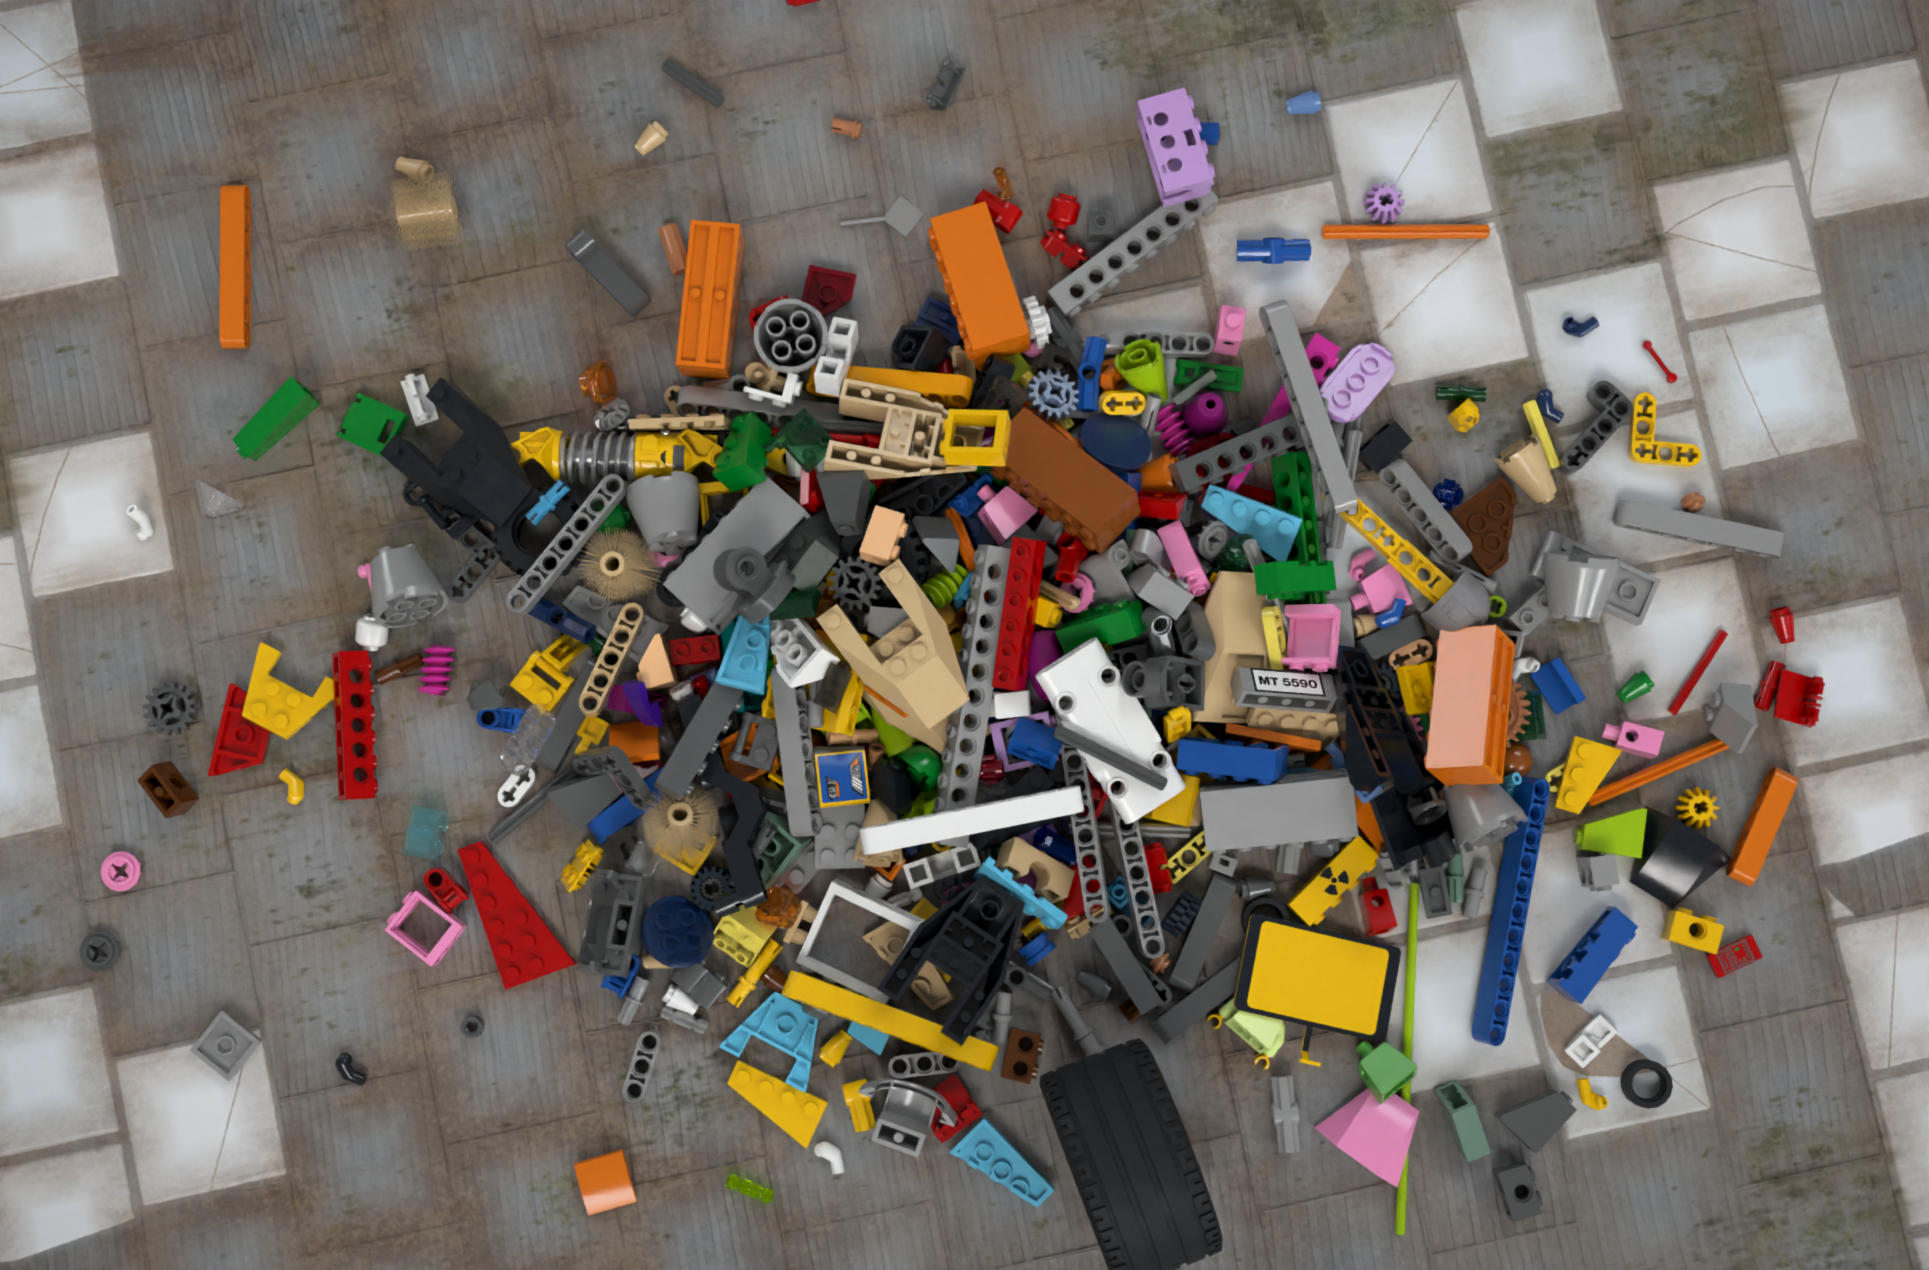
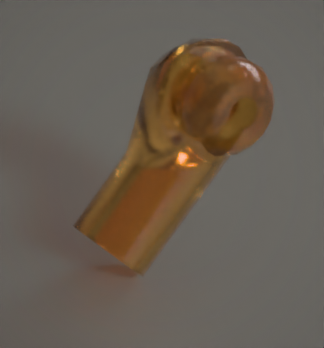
(1004, 184)

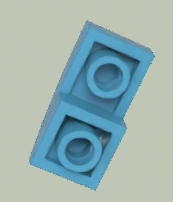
(1118, 896)

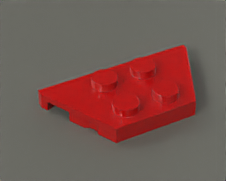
(238, 740)

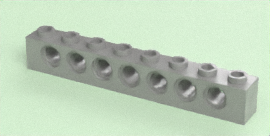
(1136, 236)

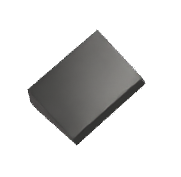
(940, 538)

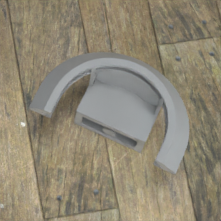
(907, 1113)

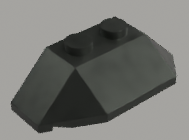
(811, 551)

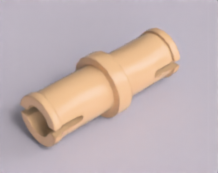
(860, 736)

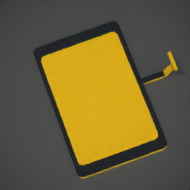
(1317, 979)

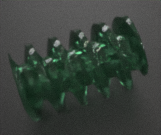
(1232, 555)

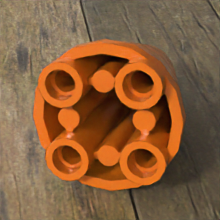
(1157, 475)

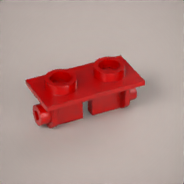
(1057, 242)
(1156, 856)

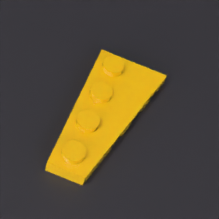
(782, 1103)

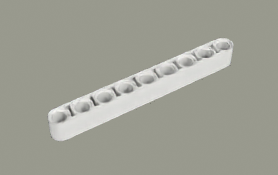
(971, 820)

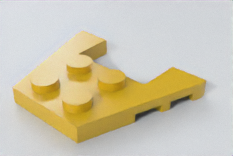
(278, 705)

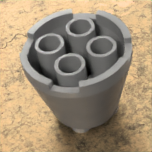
(788, 322)
(666, 510)
(1578, 584)
(404, 587)
(1481, 814)

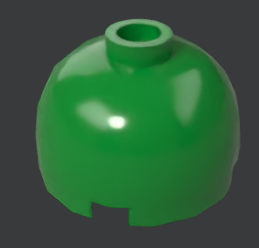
(922, 765)

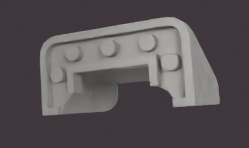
(1109, 581)

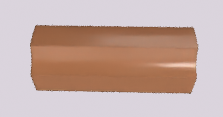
(673, 248)

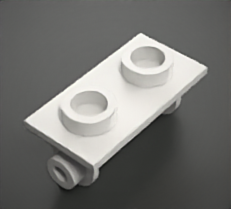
(421, 407)

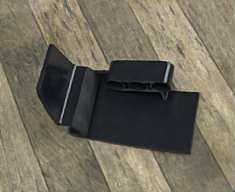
(1407, 840)

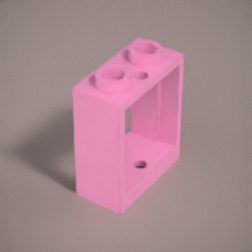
(1184, 557)
(444, 944)

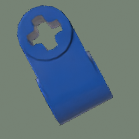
(505, 719)
(621, 985)

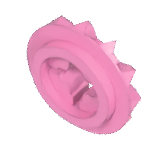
(1082, 583)
(110, 872)

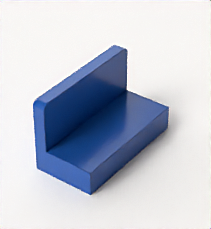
(1557, 686)
(1034, 743)

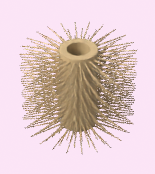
(426, 211)
(620, 563)
(681, 825)

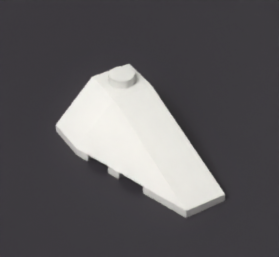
(800, 652)

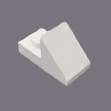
(1010, 704)

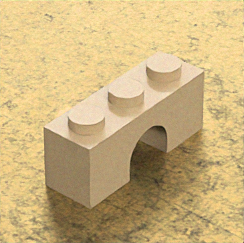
(1052, 876)

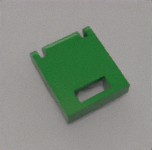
(367, 422)

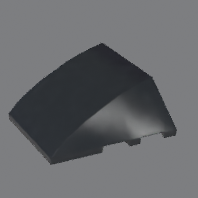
(1674, 859)

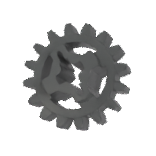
(862, 591)
(176, 700)

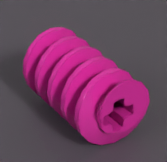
(1173, 431)
(436, 670)

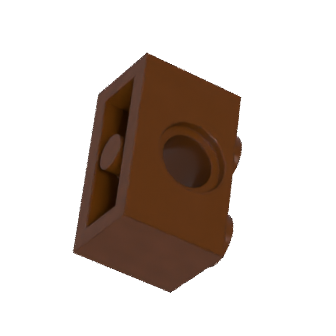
(168, 789)

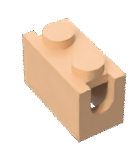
(883, 536)

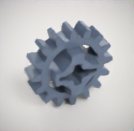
(1052, 395)

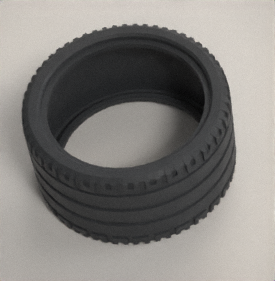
(1132, 1160)

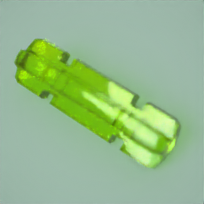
(749, 1189)

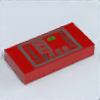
(1734, 956)

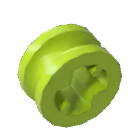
(1501, 610)

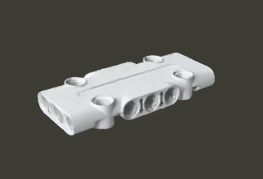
(1113, 721)

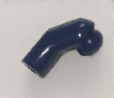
(1545, 405)

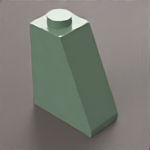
(1462, 1120)

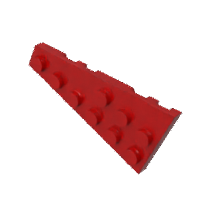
(515, 930)

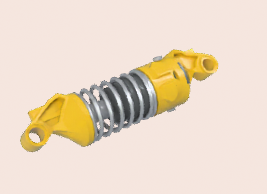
(620, 455)

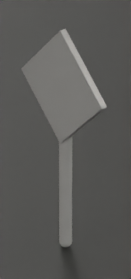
(901, 216)

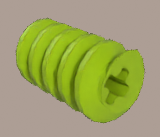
(944, 586)

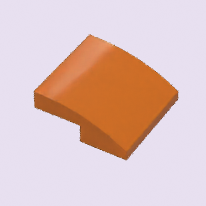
(605, 1182)

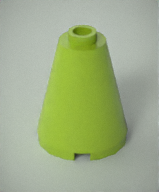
(1143, 368)
(891, 737)

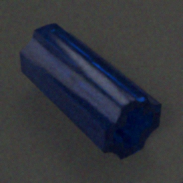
(1055, 845)

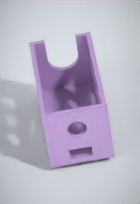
(1189, 172)

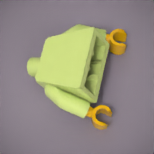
(1258, 1031)

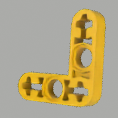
(1647, 440)

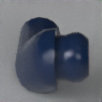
(1578, 329)

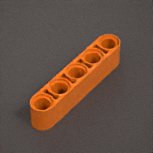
(1365, 816)
(1761, 826)

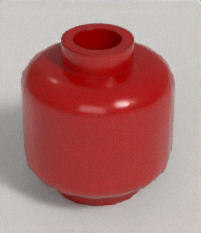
(1063, 210)

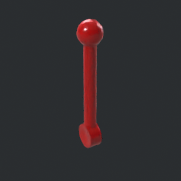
(1671, 377)

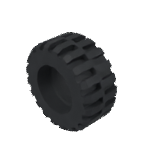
(508, 540)
(913, 558)

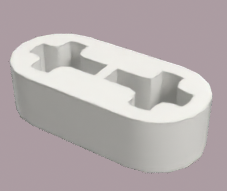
(521, 791)

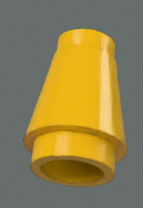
(835, 1048)

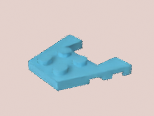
(784, 1027)

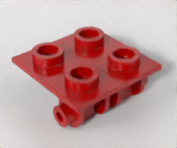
(1798, 698)
(962, 1104)

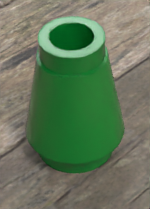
(1635, 687)

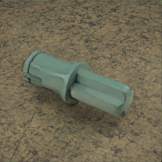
(1455, 879)

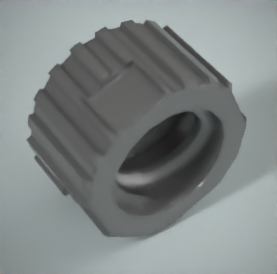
(464, 1026)

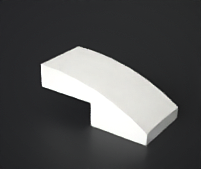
(1590, 1039)

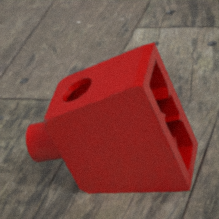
(1376, 919)

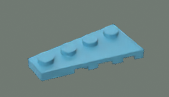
(1268, 525)
(746, 656)
(1041, 907)
(997, 1157)

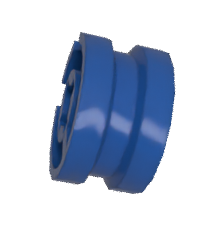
(1037, 948)

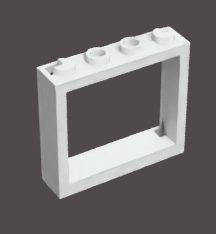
(868, 902)

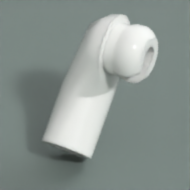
(143, 520)

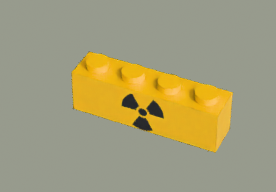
(1332, 880)

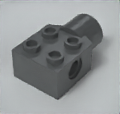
(1166, 682)

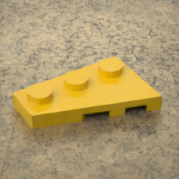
(1583, 772)

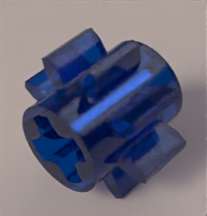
(1448, 493)

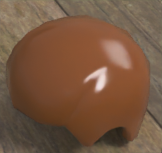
(1517, 759)

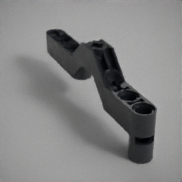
(751, 811)

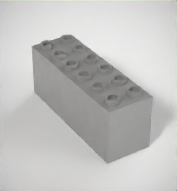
(758, 521)
(1287, 812)

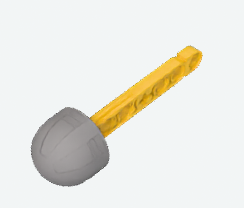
(1453, 602)

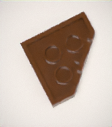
(1488, 524)

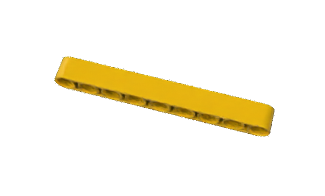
(887, 1020)

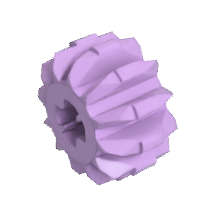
(1375, 197)

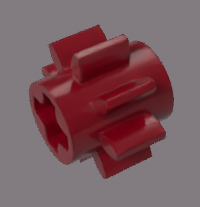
(991, 769)

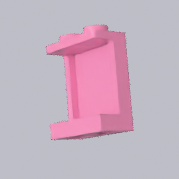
(1312, 637)

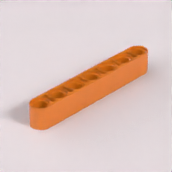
(235, 267)

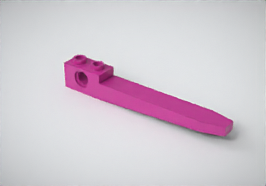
(1317, 349)

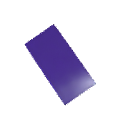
(637, 696)

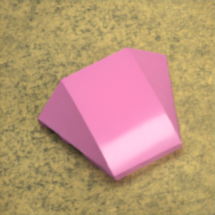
(1373, 1133)

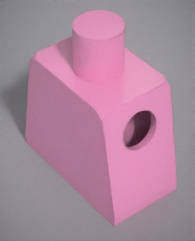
(1229, 329)
(1004, 512)
(1380, 590)
(1645, 739)

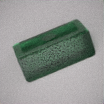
(797, 605)

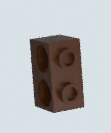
(1015, 1054)

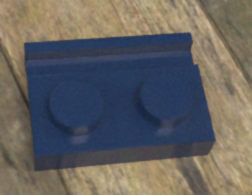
(939, 315)

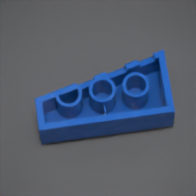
(1232, 759)
(1592, 955)

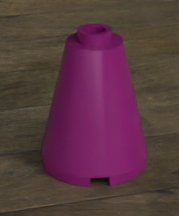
(1204, 414)
(1044, 651)

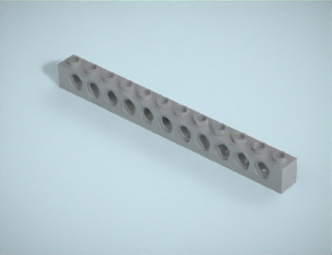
(981, 684)

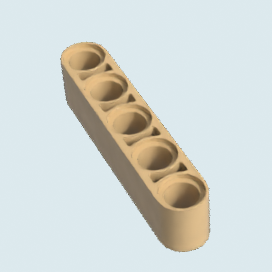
(611, 647)

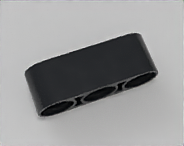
(992, 367)

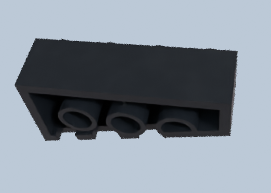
(925, 495)

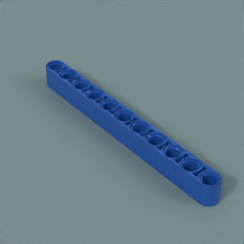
(1510, 915)

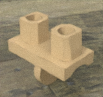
(764, 376)
(796, 934)

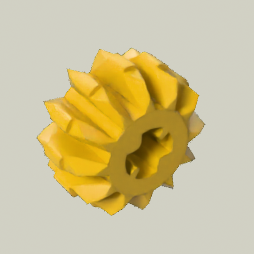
(1705, 802)

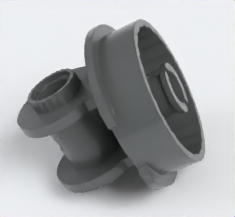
(758, 586)

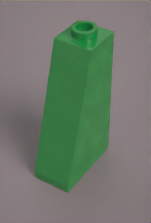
(275, 419)

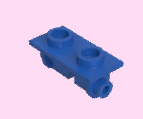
(967, 500)

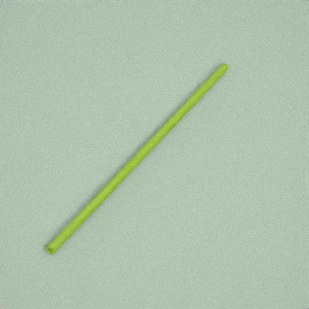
(1408, 1025)

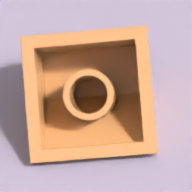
(656, 666)

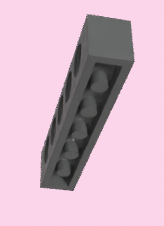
(1185, 470)

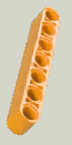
(943, 388)

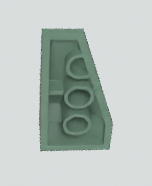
(781, 850)

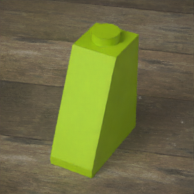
(1615, 834)

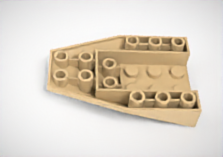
(1240, 641)

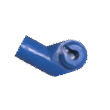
(1391, 616)

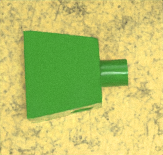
(1384, 1069)

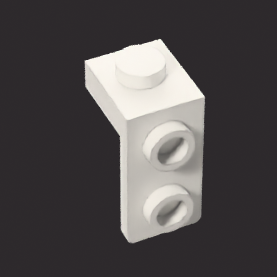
(791, 389)

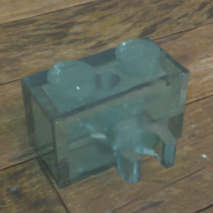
(425, 832)

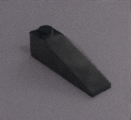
(1031, 783)

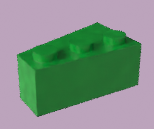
(743, 453)
(1293, 580)
(1106, 622)

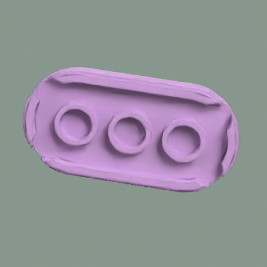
(1357, 381)

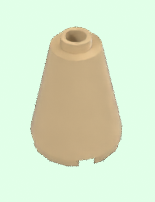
(1529, 469)
(878, 814)

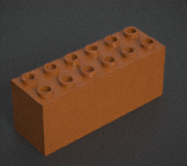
(1066, 483)

